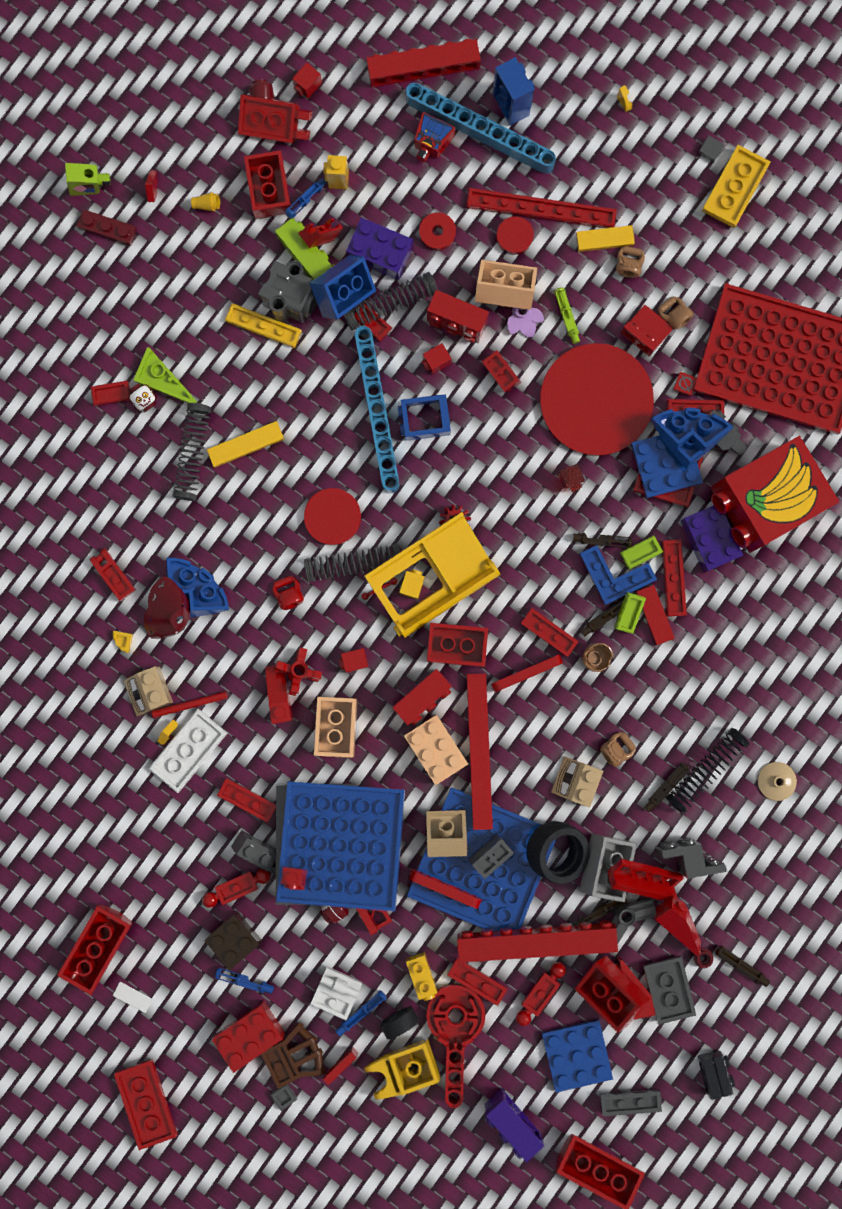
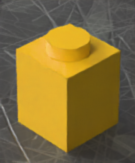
(412, 584)

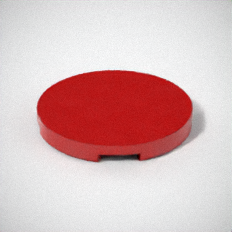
(332, 516)

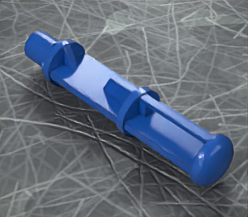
(304, 199)
(242, 980)
(361, 1013)

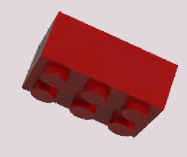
(267, 184)
(457, 317)
(457, 645)
(423, 698)
(612, 994)
(248, 1036)

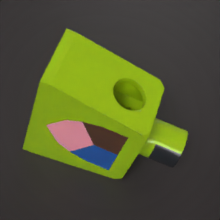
(84, 179)

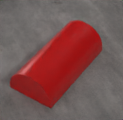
(95, 948)
(599, 1171)

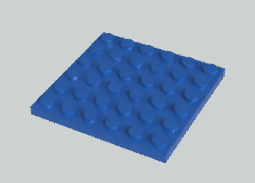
(346, 844)
(505, 892)

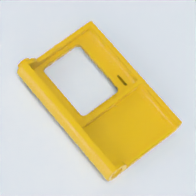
(455, 559)

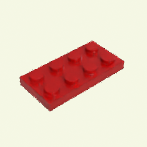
(145, 1104)

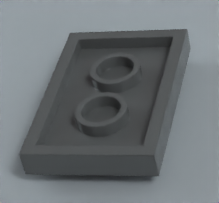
(669, 990)

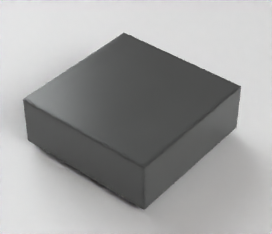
(711, 149)
(283, 1096)

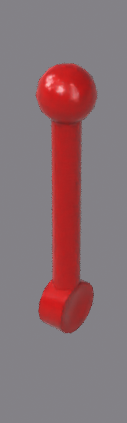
(393, 581)

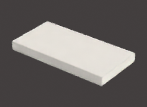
(188, 750)

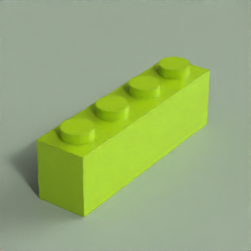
(312, 259)

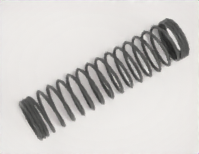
(430, 287)
(200, 409)
(309, 572)

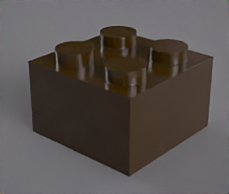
(233, 940)

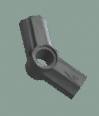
(637, 911)

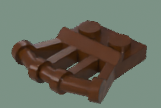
(282, 1064)

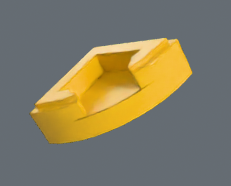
(623, 99)
(123, 640)
(163, 738)

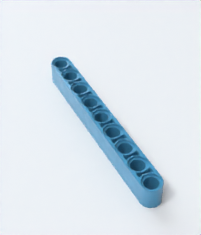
(485, 136)
(376, 400)

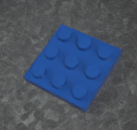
(660, 469)
(577, 1055)

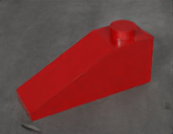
(278, 696)
(677, 920)

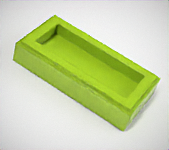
(641, 552)
(630, 612)

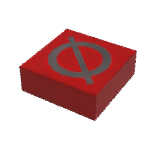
(685, 384)

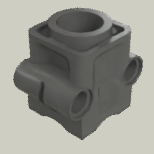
(288, 292)

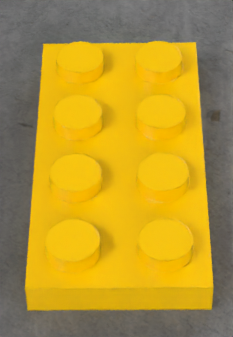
(736, 186)

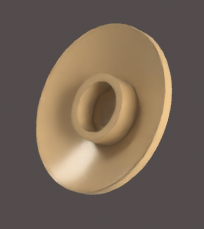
(767, 781)

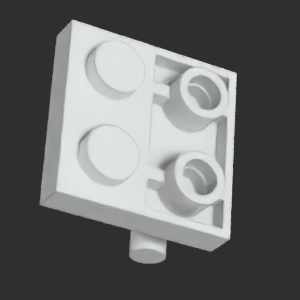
(336, 993)

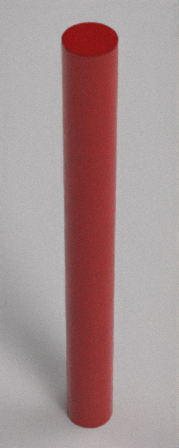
(189, 704)

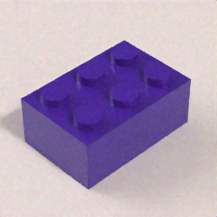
(381, 247)
(711, 538)
(513, 1125)

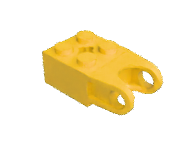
(398, 1071)

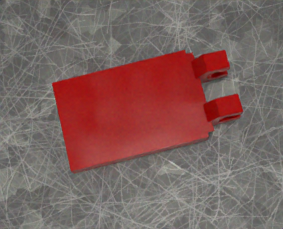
(271, 119)

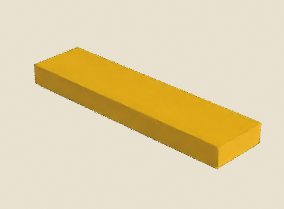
(263, 325)
(245, 444)

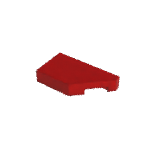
(151, 186)

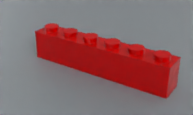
(423, 62)

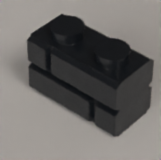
(715, 1074)

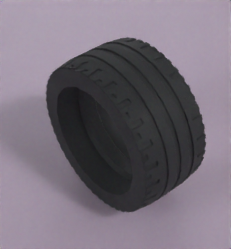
(574, 863)

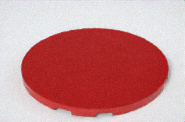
(596, 399)

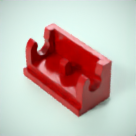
(321, 234)
(501, 371)

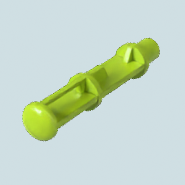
(567, 315)

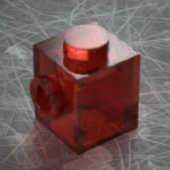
(571, 478)

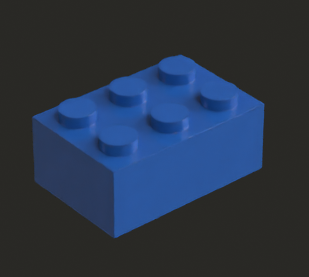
(513, 91)
(343, 287)

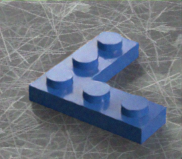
(608, 587)

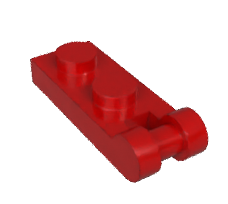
(113, 575)

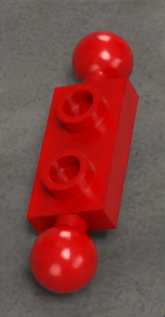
(236, 888)
(540, 994)

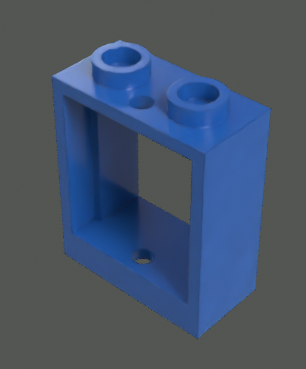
(430, 433)

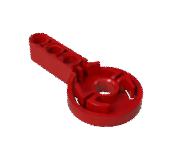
(455, 1033)

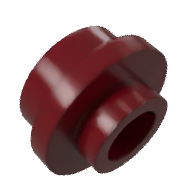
(706, 963)

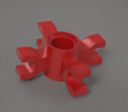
(312, 675)

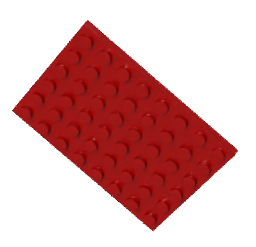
(774, 359)

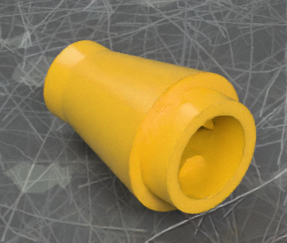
(206, 202)

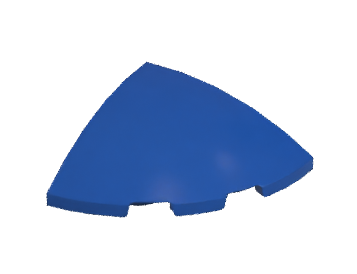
(690, 433)
(199, 587)

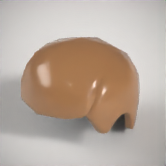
(597, 657)

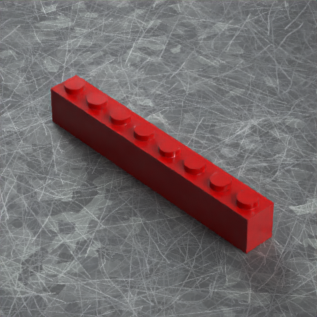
(537, 942)

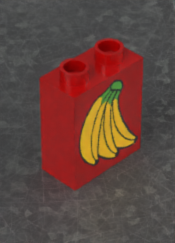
(773, 495)

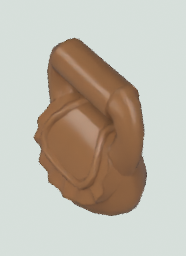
(628, 266)
(679, 316)
(614, 753)

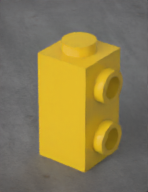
(336, 172)
(421, 976)

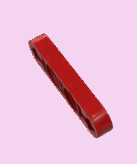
(527, 673)
(444, 888)

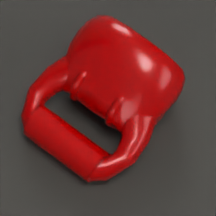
(290, 597)

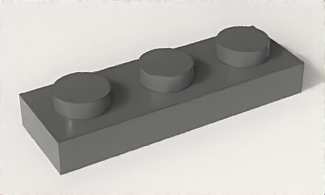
(630, 1102)

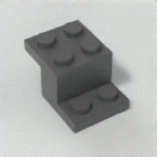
(690, 858)

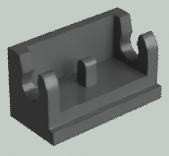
(490, 856)

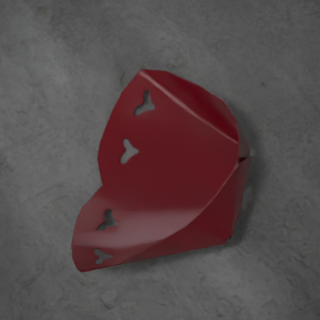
(166, 609)

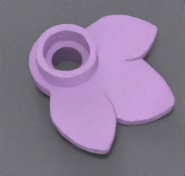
(524, 323)

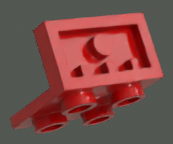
(646, 330)

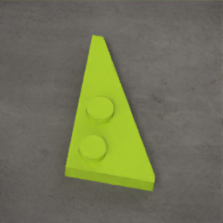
(160, 378)

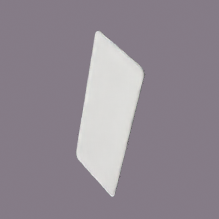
(132, 997)

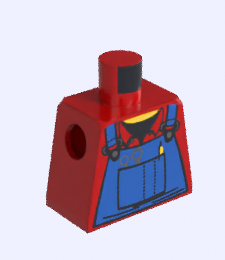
(432, 137)

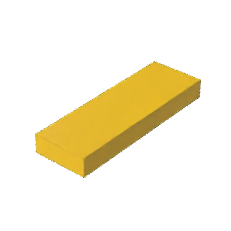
(605, 238)

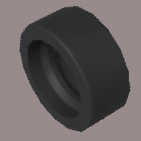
(399, 1022)

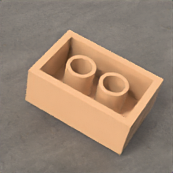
(506, 284)
(335, 727)
(436, 750)

